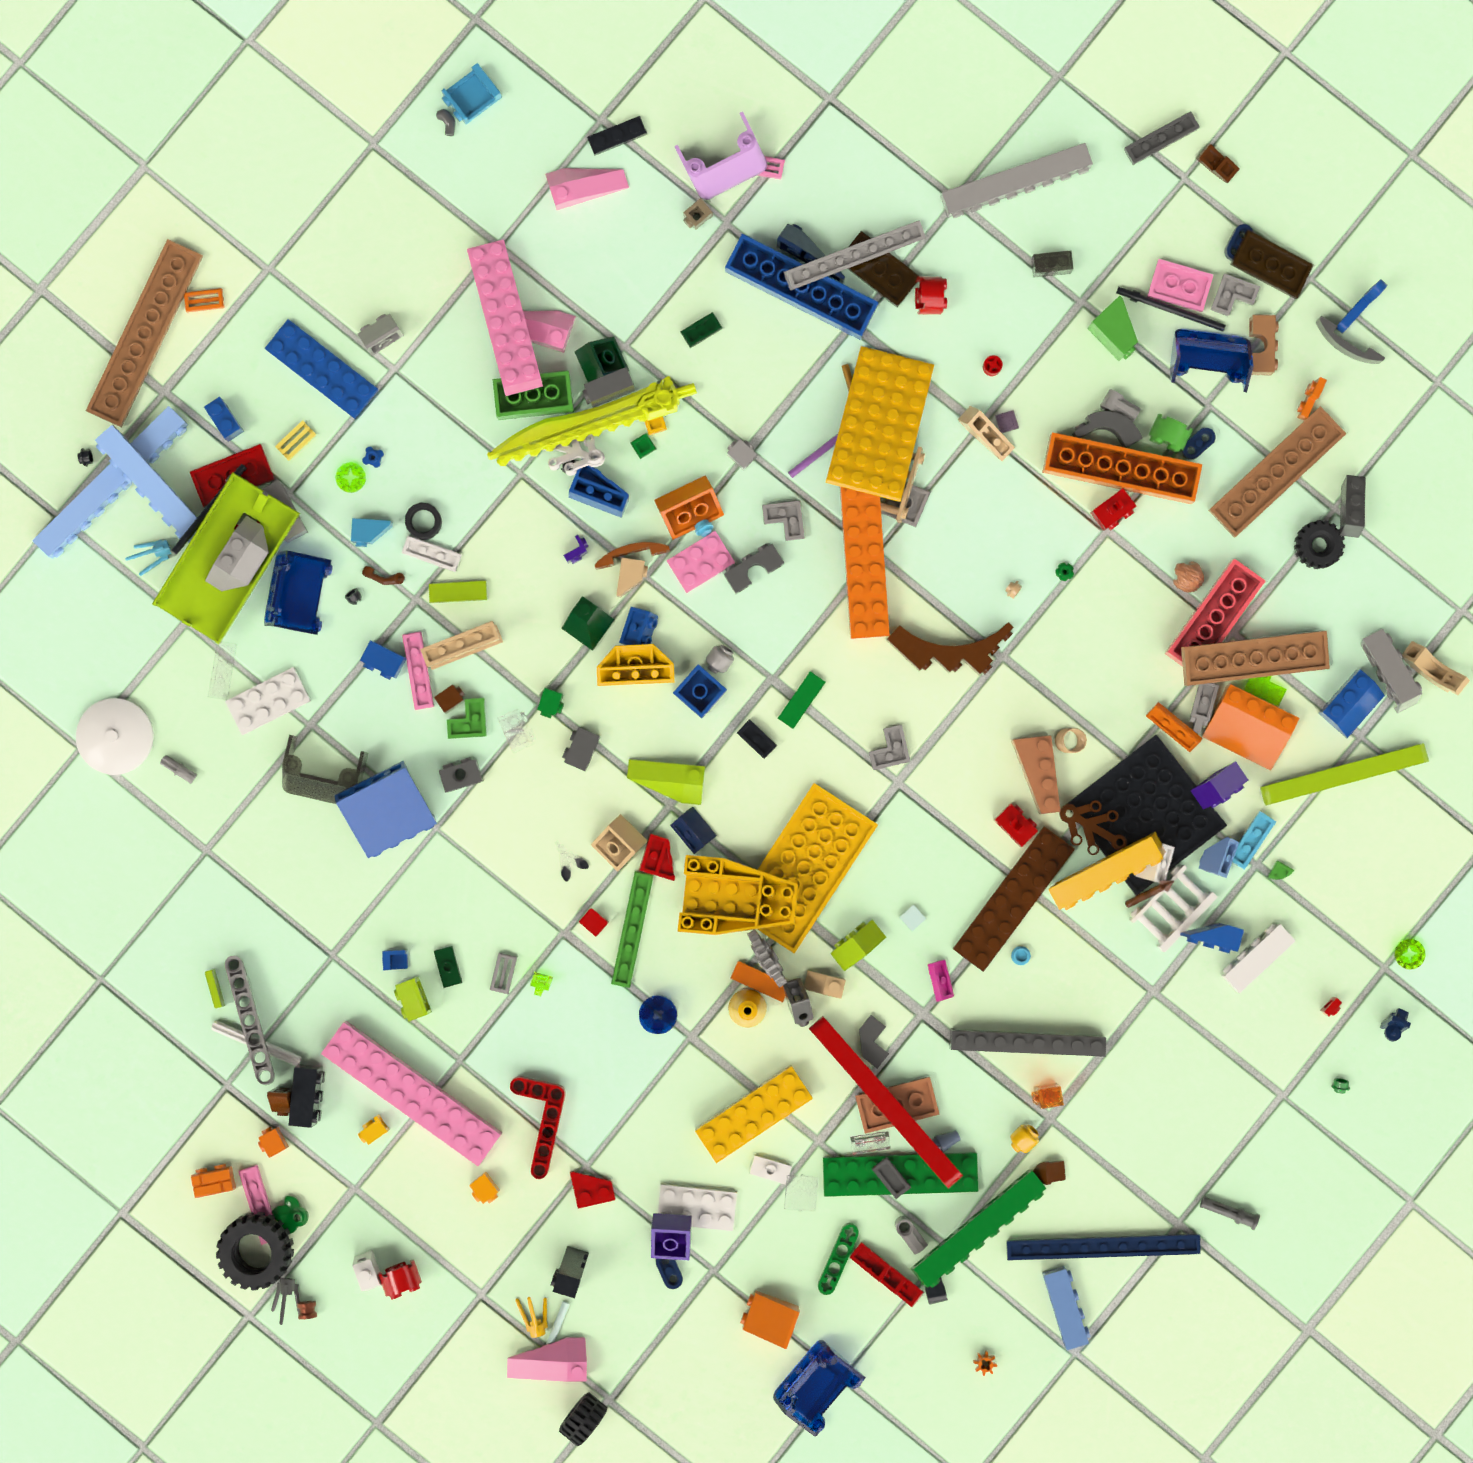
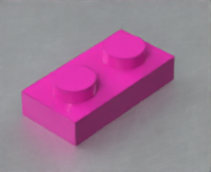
(940, 980)

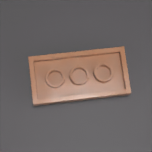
(915, 1097)

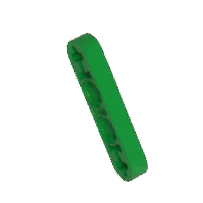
(839, 1259)

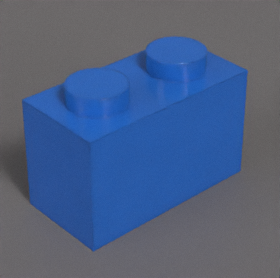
(223, 419)
(383, 660)

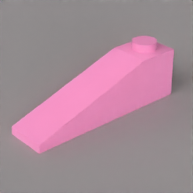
(549, 328)
(552, 1362)

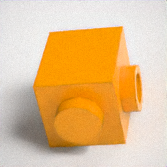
(484, 1189)

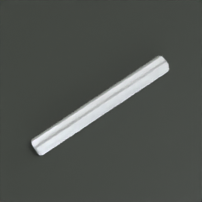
(273, 1050)

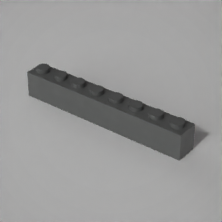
(1027, 1043)

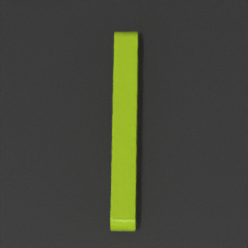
(1344, 774)

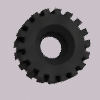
(1333, 541)

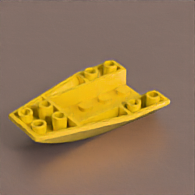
(733, 898)

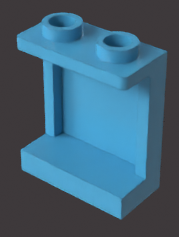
(471, 95)

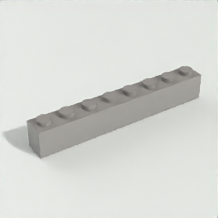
(1016, 180)

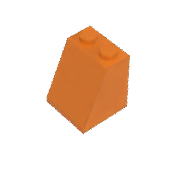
(770, 1318)

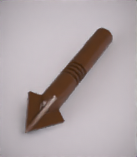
(1164, 885)

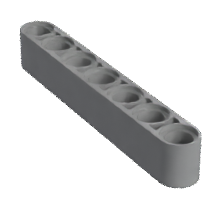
(255, 1028)

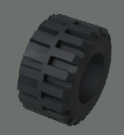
(583, 1419)

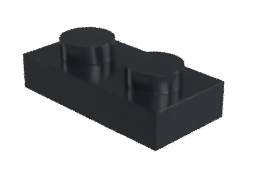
(756, 739)

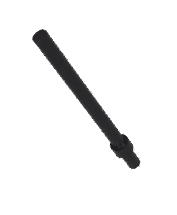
(1136, 296)
(195, 525)

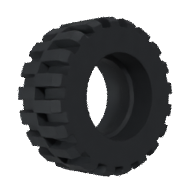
(237, 1268)

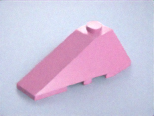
(578, 185)

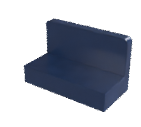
(693, 830)

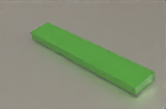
(632, 929)

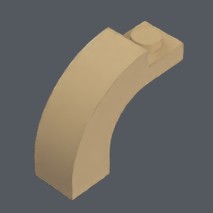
(1433, 670)

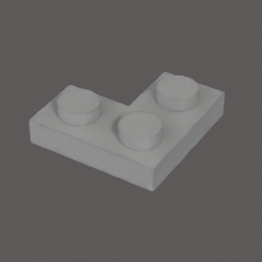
(1231, 289)
(787, 513)
(896, 750)

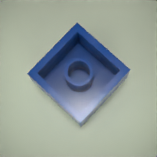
(699, 691)

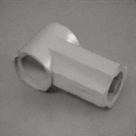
(1116, 403)
(911, 1235)

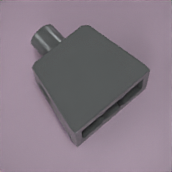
(800, 1009)

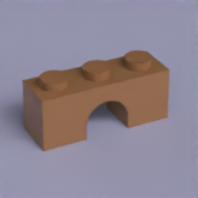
(1264, 328)

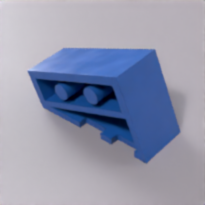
(598, 491)

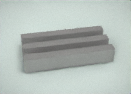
(507, 957)

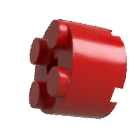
(930, 295)
(400, 1279)

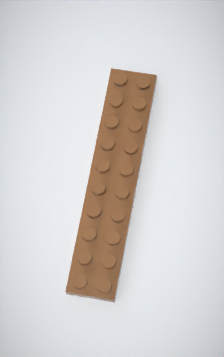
(144, 333)

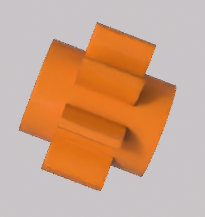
(982, 1367)

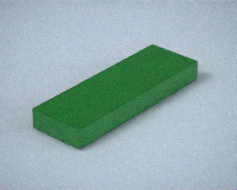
(801, 700)

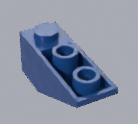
(1216, 934)

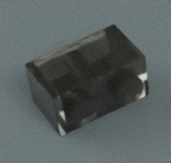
(1052, 264)

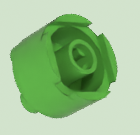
(1170, 433)

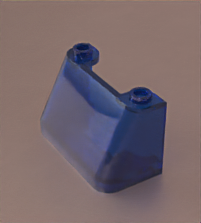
(296, 592)
(815, 1386)

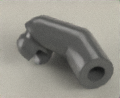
(445, 116)

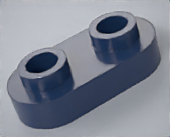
(1235, 240)
(1198, 444)
(668, 1270)

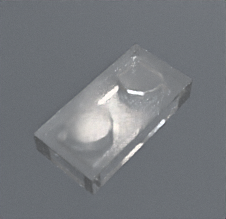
(870, 1142)

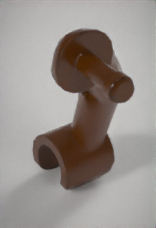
(397, 578)

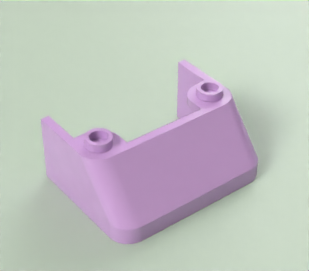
(729, 171)

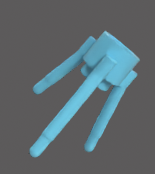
(160, 548)

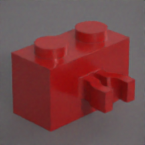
(1113, 509)
(1016, 825)

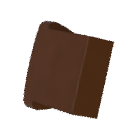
(1050, 1172)

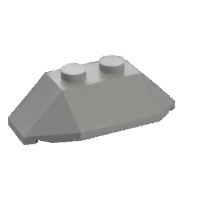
(240, 557)

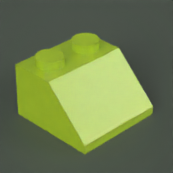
(412, 999)

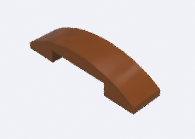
(655, 549)

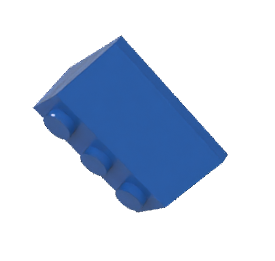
(1352, 703)

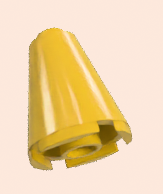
(744, 999)

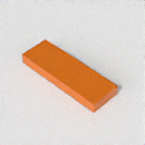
(1174, 727)
(757, 980)

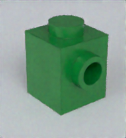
(550, 703)

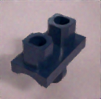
(1395, 1025)

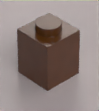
(450, 698)

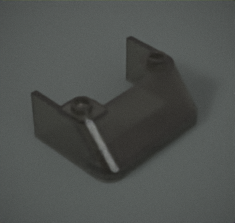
(316, 787)

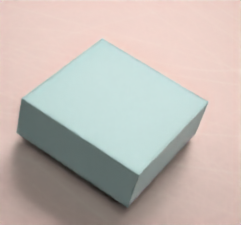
(912, 918)

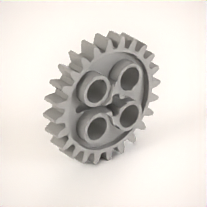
(767, 958)

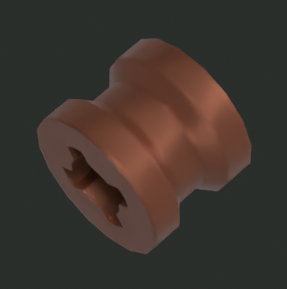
(307, 1310)

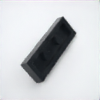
(617, 135)

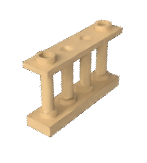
(902, 512)
(461, 645)

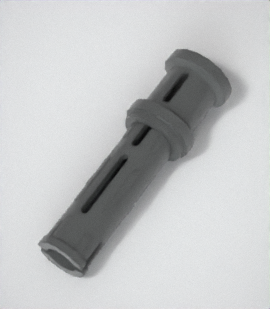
(1239, 1215)

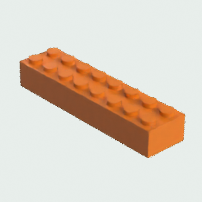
(1122, 468)
(864, 564)

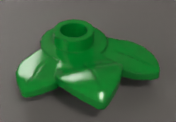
(288, 1212)

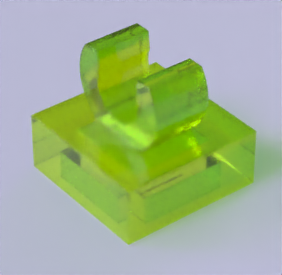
(541, 982)

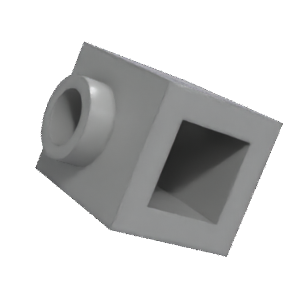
(741, 453)

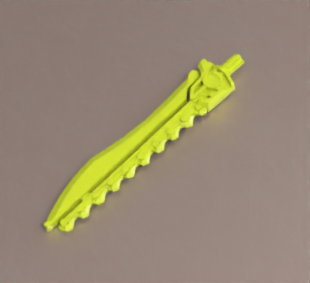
(642, 405)

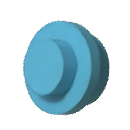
(703, 528)
(1020, 955)

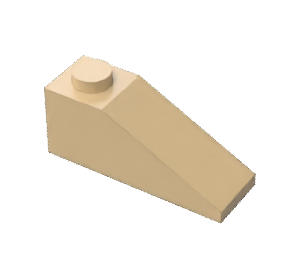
(985, 432)

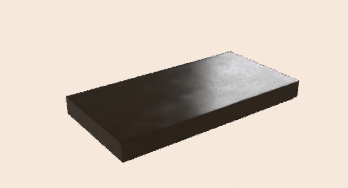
(1271, 264)
(885, 274)

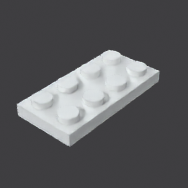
(268, 701)
(708, 1207)

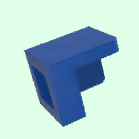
(395, 959)

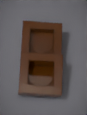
(1217, 163)

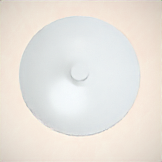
(114, 736)

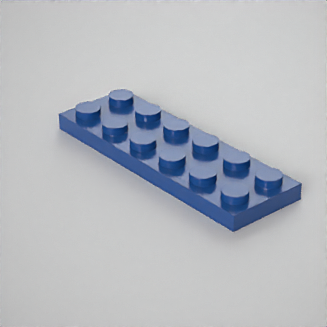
(321, 369)

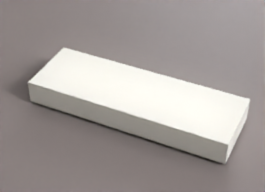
(431, 553)

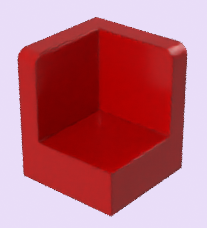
(593, 922)

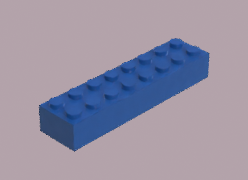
(822, 299)

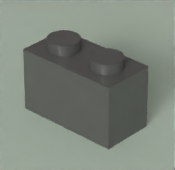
(581, 749)

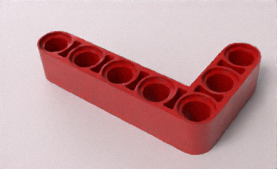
(546, 1121)

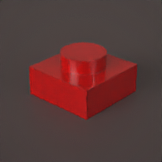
(1331, 1007)

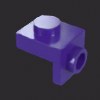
(576, 555)

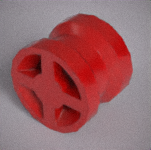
(994, 362)

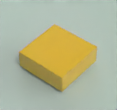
(655, 426)

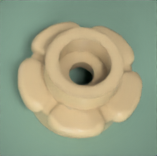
(1013, 589)

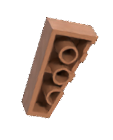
(1039, 770)

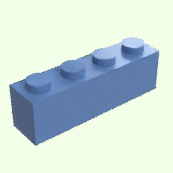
(1065, 1307)

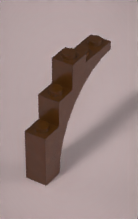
(921, 652)

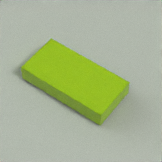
(214, 988)

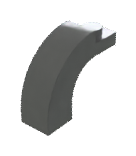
(1113, 422)

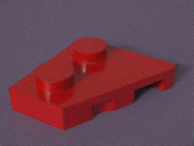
(657, 858)
(591, 1190)

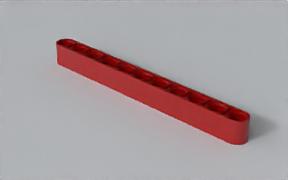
(885, 1102)

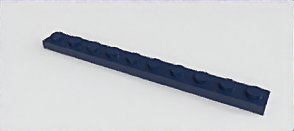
(1103, 1247)

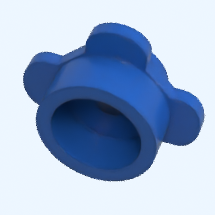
(371, 452)

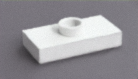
(770, 1169)

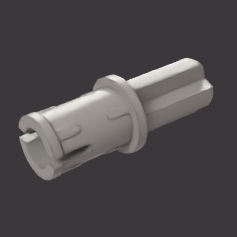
(178, 769)

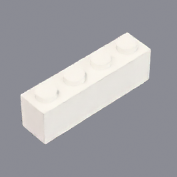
(1257, 958)

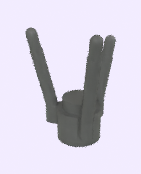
(286, 1287)

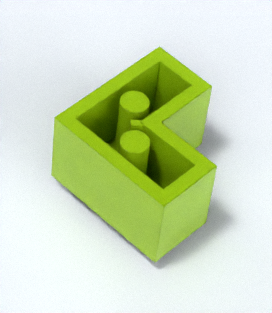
(857, 944)

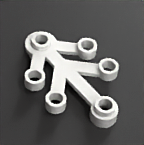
(592, 458)

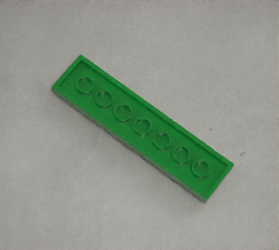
(856, 1178)

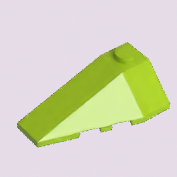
(673, 780)

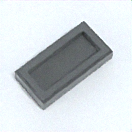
(891, 1177)

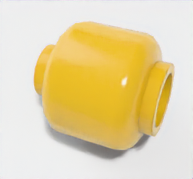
(1024, 1138)

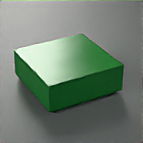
(643, 446)

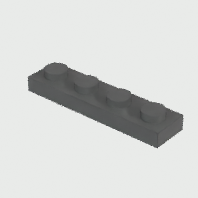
(1161, 138)

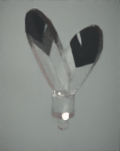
(568, 857)

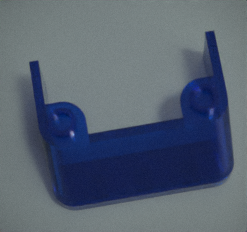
(1212, 353)

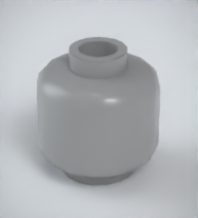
(719, 659)

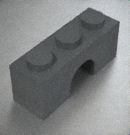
(738, 575)

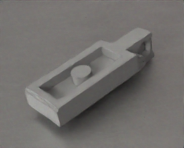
(1203, 705)

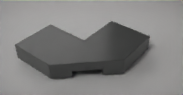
(868, 1034)

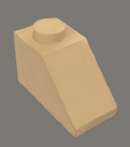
(630, 575)
(824, 984)

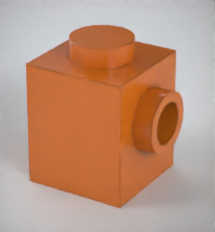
(272, 1141)

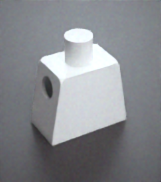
(366, 1271)

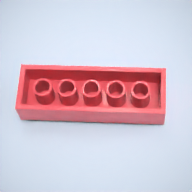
(1218, 609)

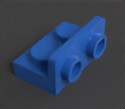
(638, 627)

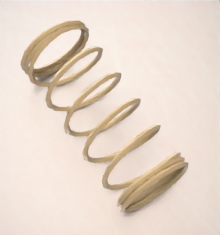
(1081, 740)

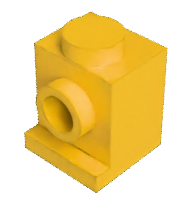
(373, 1130)

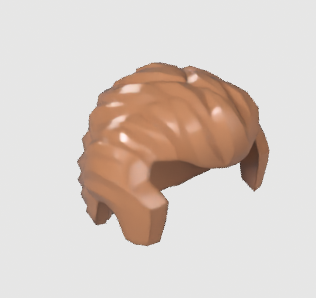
(1188, 576)

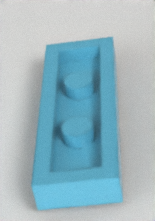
(1253, 839)

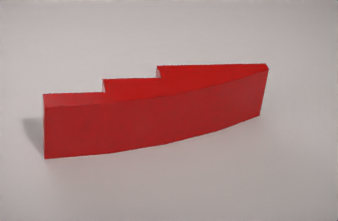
(886, 1274)

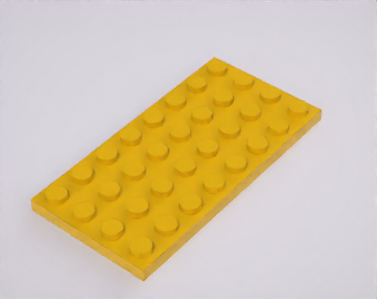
(880, 424)
(816, 855)

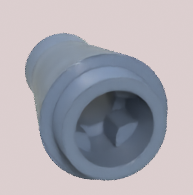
(946, 1140)

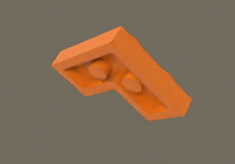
(1313, 392)

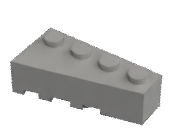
(1392, 670)

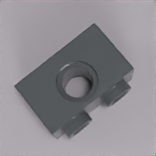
(472, 777)

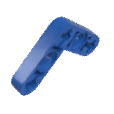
(1360, 306)

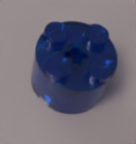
(647, 1013)

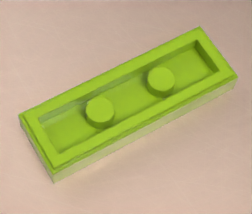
(457, 592)

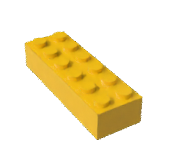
(1106, 871)
(753, 1114)

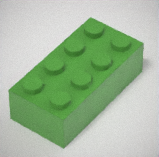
(551, 399)

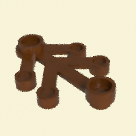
(1089, 826)

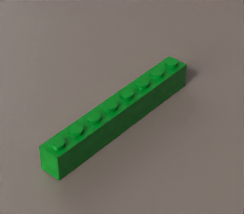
(978, 1228)

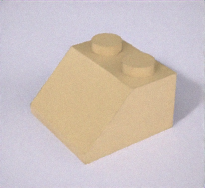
(618, 842)

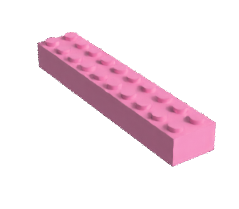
(411, 1093)

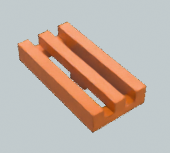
(220, 298)

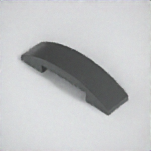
(1327, 330)

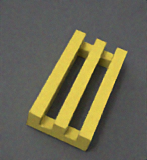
(307, 429)

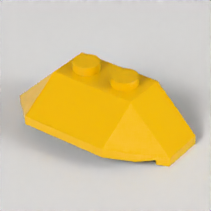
(635, 666)

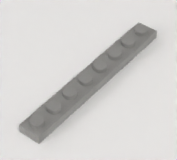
(854, 255)

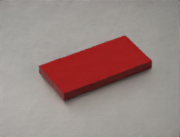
(212, 477)

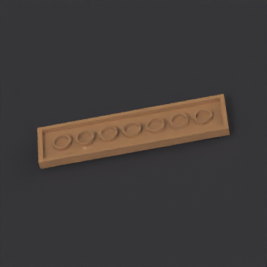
(1277, 472)
(1255, 658)

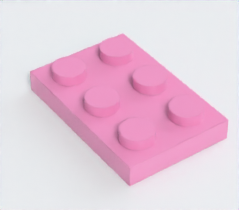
(1180, 285)
(700, 562)

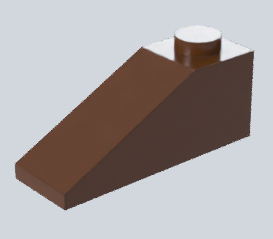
(280, 1100)

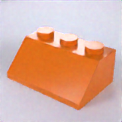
(688, 506)

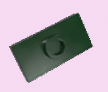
(701, 330)
(448, 967)

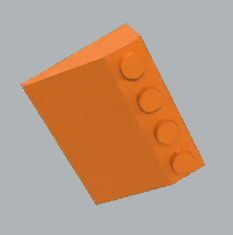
(1250, 727)

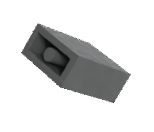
(608, 387)

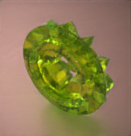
(356, 483)
(1416, 959)

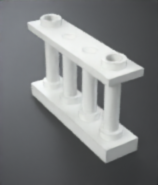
(1192, 913)

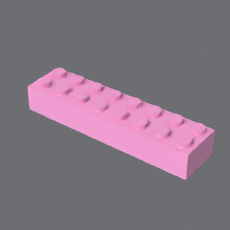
(504, 317)

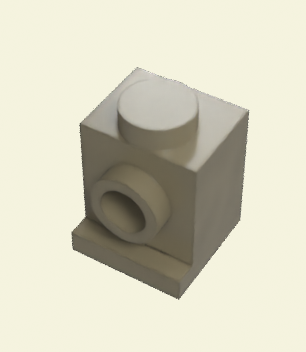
(699, 208)

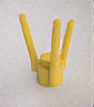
(535, 1326)

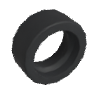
(423, 535)

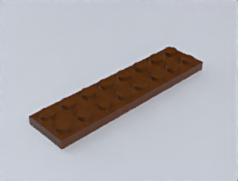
(1013, 899)

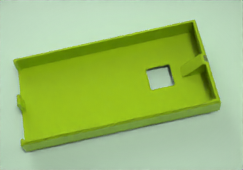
(186, 591)

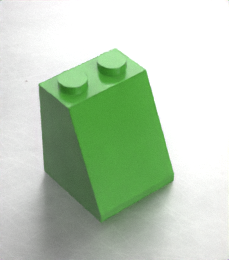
(1115, 330)

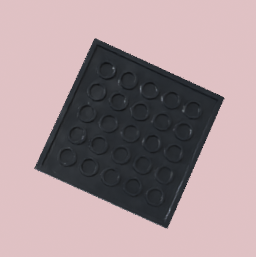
(1150, 797)

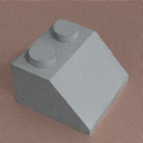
(380, 334)

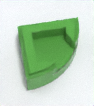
(1280, 871)

